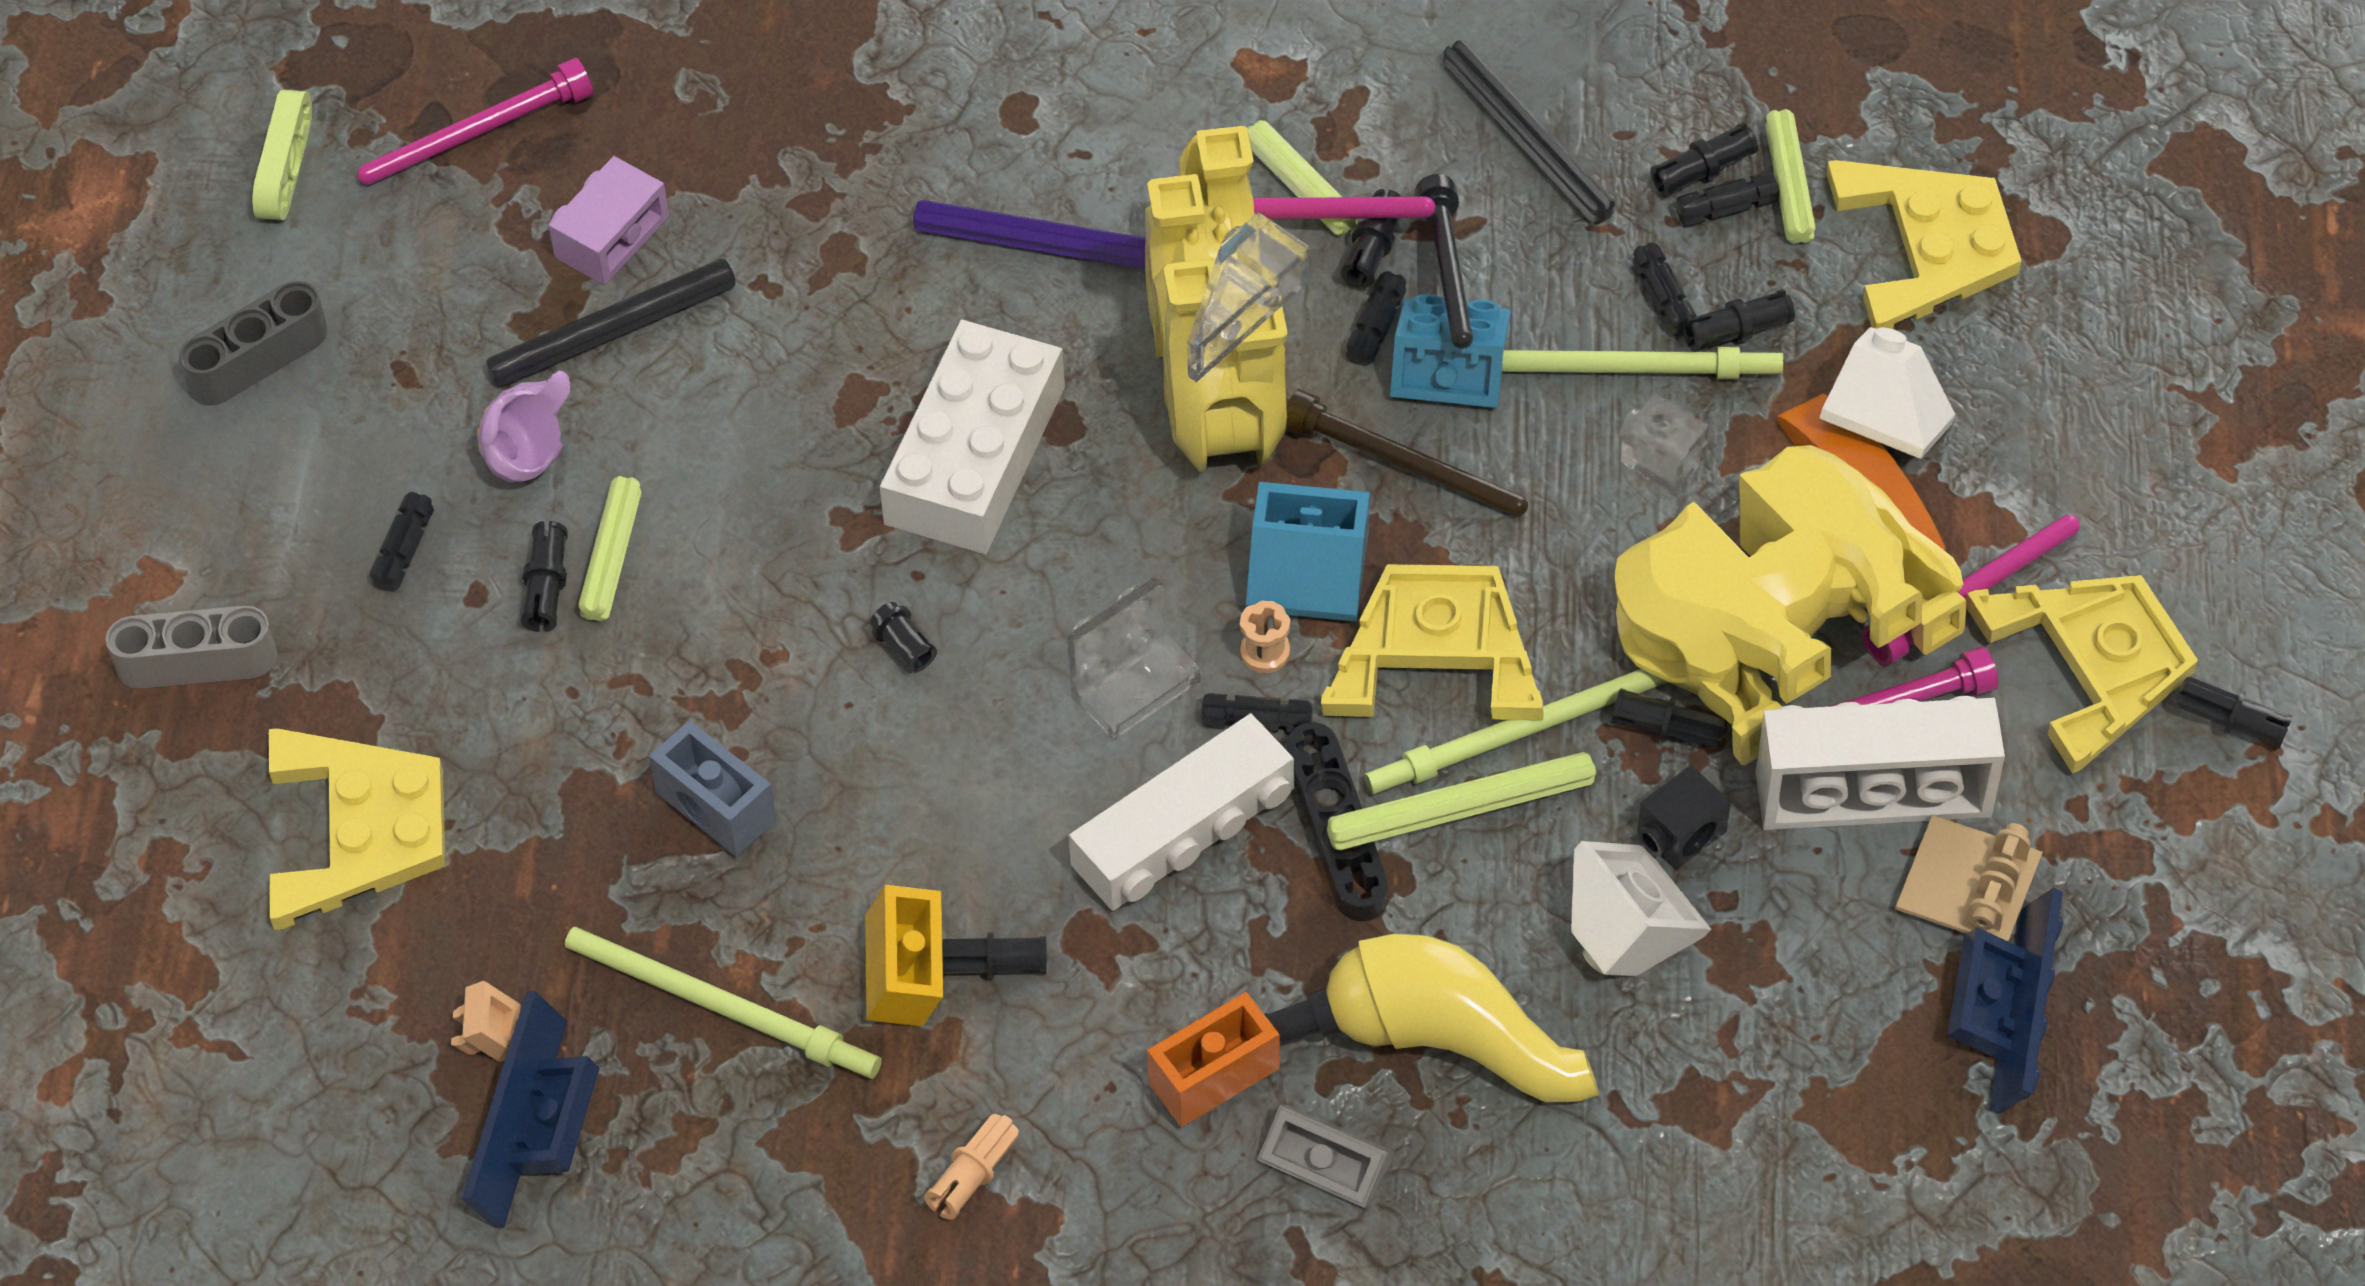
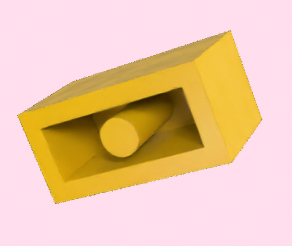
(903, 955)

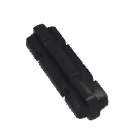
(1727, 198)
(1663, 286)
(1376, 318)
(401, 541)
(1268, 711)

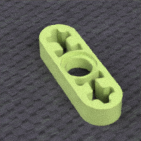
(282, 155)

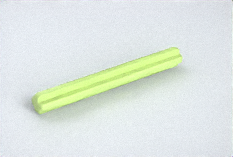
(1460, 801)

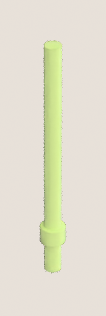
(1726, 362)
(1423, 763)
(819, 1043)

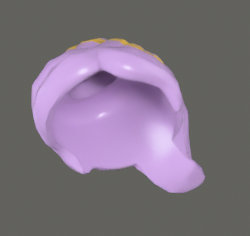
(522, 428)

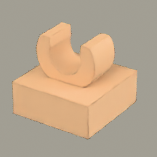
(486, 1020)

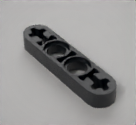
(1336, 866)

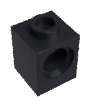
(1683, 817)

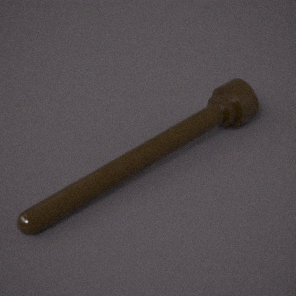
(1309, 416)

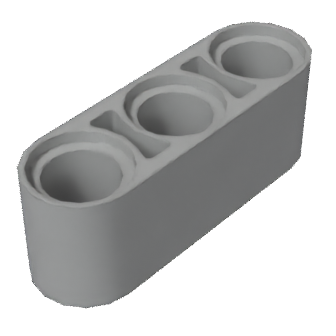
(217, 652)

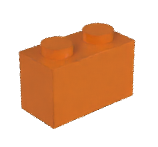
(1213, 1059)

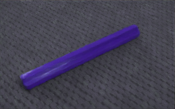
(1030, 233)

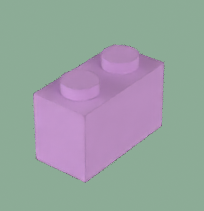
(608, 220)

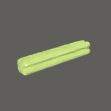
(1294, 170)
(1790, 176)
(610, 549)

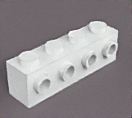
(1182, 812)

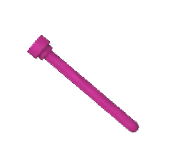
(566, 84)
(1344, 207)
(1986, 578)
(1971, 673)

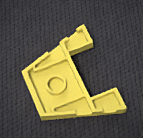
(1949, 228)
(1437, 621)
(2112, 641)
(381, 819)

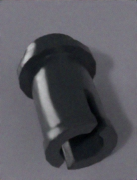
(894, 626)

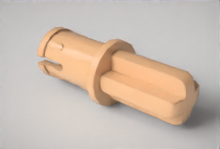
(972, 1165)

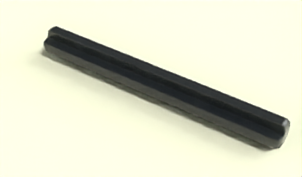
(1529, 132)
(610, 322)

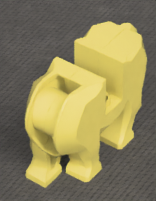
(1243, 396)
(1818, 550)

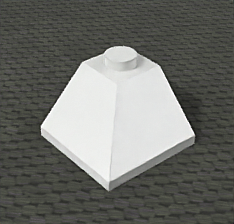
(1889, 394)
(1628, 909)

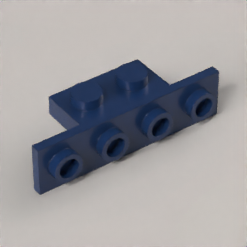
(2004, 997)
(532, 1113)

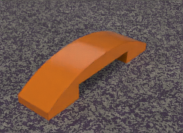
(1861, 453)

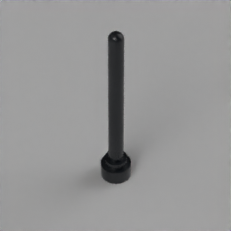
(1445, 196)

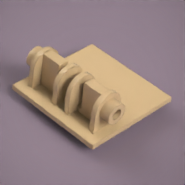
(1970, 877)

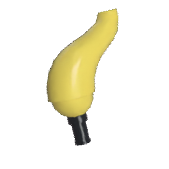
(1441, 997)

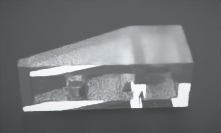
(1250, 280)

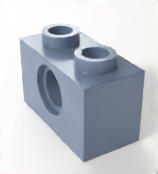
(712, 788)

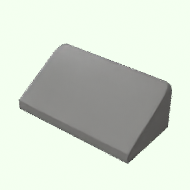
(1325, 1155)

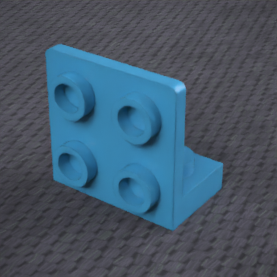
(1433, 368)

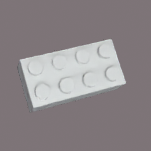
(972, 436)
(1879, 763)

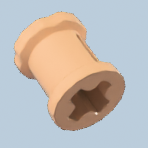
(1274, 640)

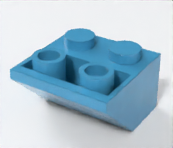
(1309, 550)

